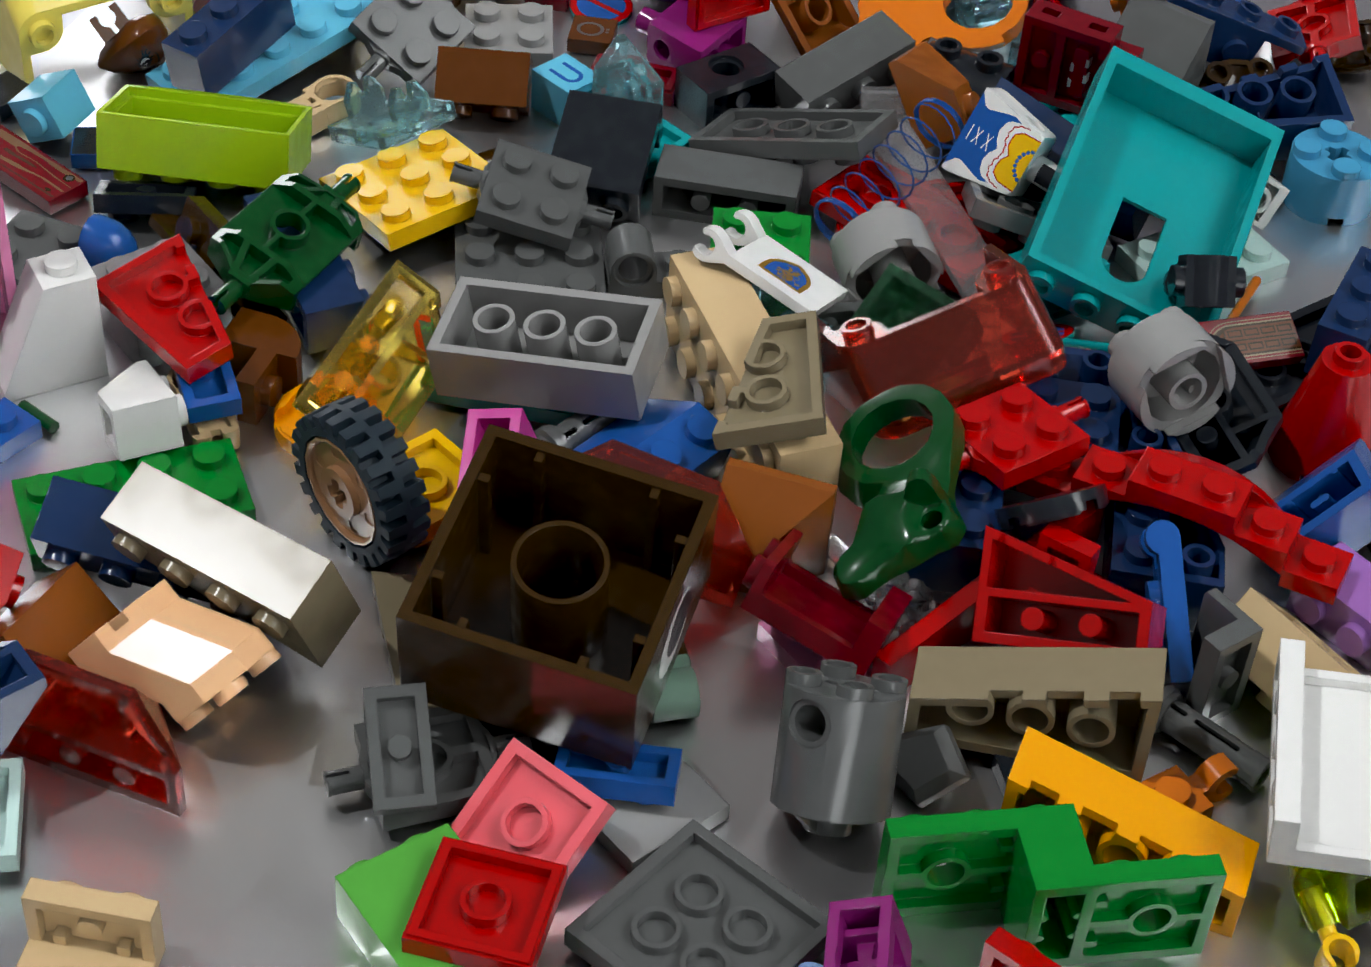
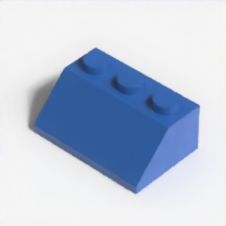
(671, 431)

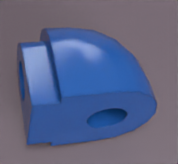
(104, 239)

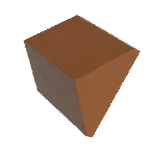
(58, 613)

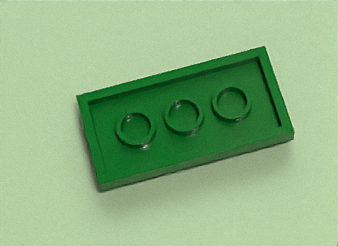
(207, 467)

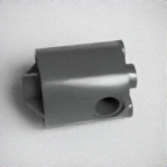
(838, 746)

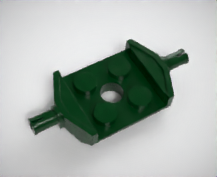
(274, 266)

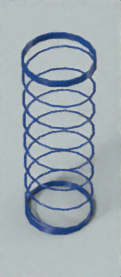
(826, 231)

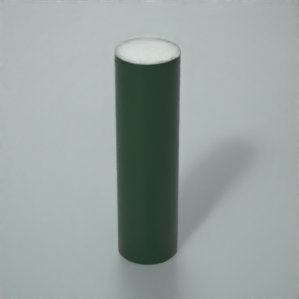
(47, 422)

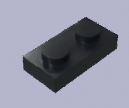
(129, 198)

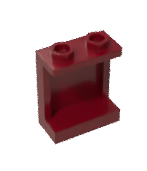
(815, 610)

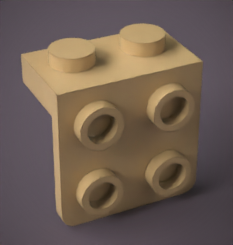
(89, 927)

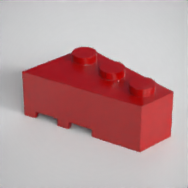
(1048, 602)

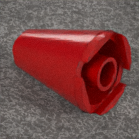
(1325, 411)

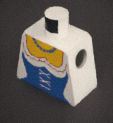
(1003, 146)

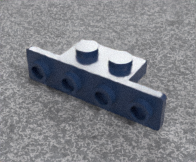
(1244, 28)

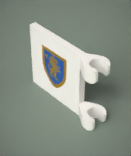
(770, 266)

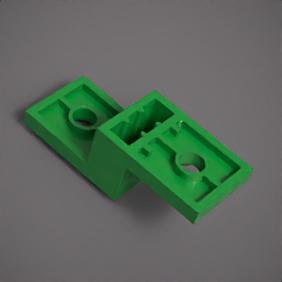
(1046, 885)

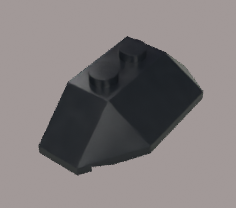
(1243, 424)

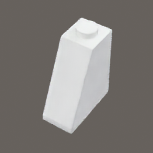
(52, 327)

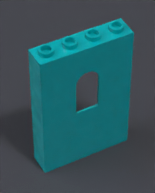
(1164, 152)

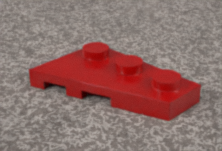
(168, 309)

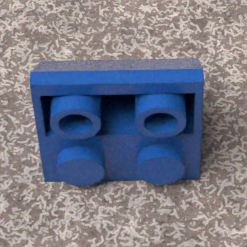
(1335, 499)

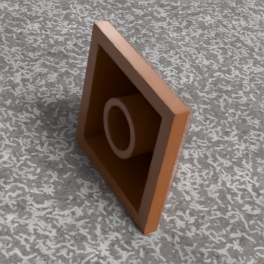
(815, 21)
(927, 74)
(776, 502)

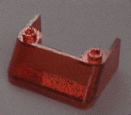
(959, 349)

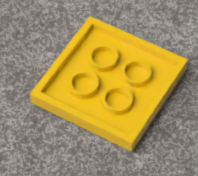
(409, 189)

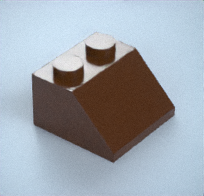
(485, 82)

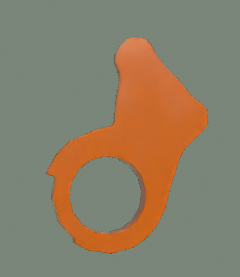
(929, 19)

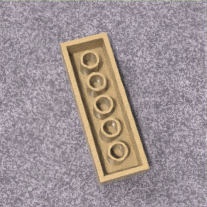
(711, 329)

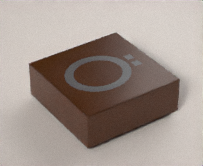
(591, 35)

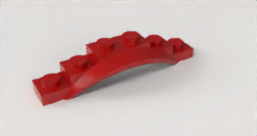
(1213, 498)

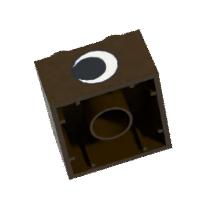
(557, 595)

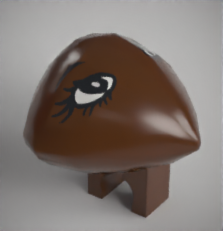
(135, 46)

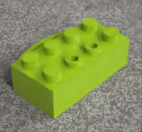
(201, 137)

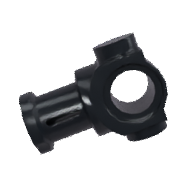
(1205, 281)

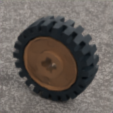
(361, 481)

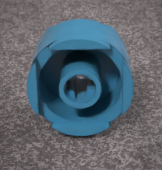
(1329, 174)

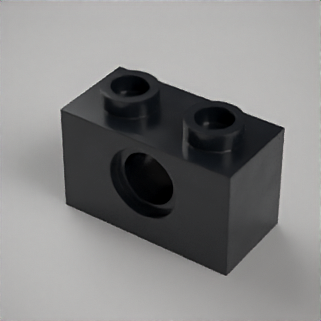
(724, 81)

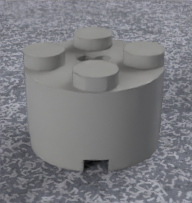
(881, 237)
(1169, 372)

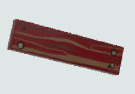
(38, 175)

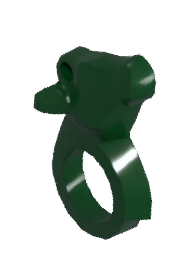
(905, 507)

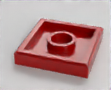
(484, 907)

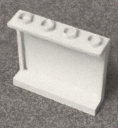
(1319, 766)

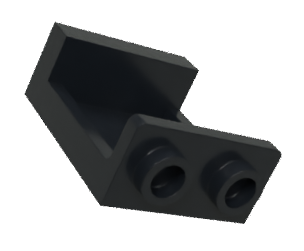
(614, 140)

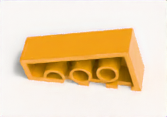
(1128, 818)

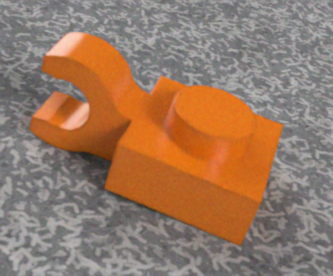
(1199, 789)

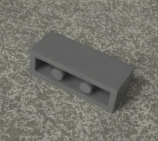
(836, 69)
(697, 180)

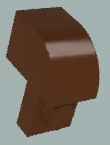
(264, 361)

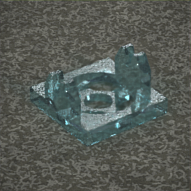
(384, 123)

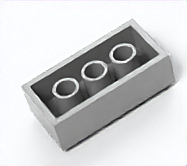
(549, 347)

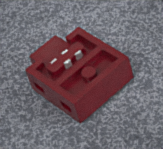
(1063, 52)

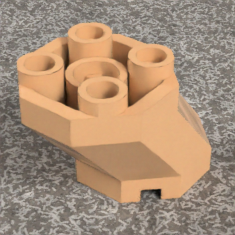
(177, 653)

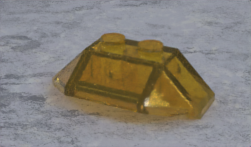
(381, 352)

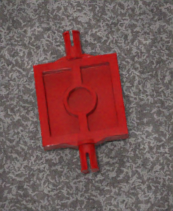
(1326, 28)
(1021, 435)

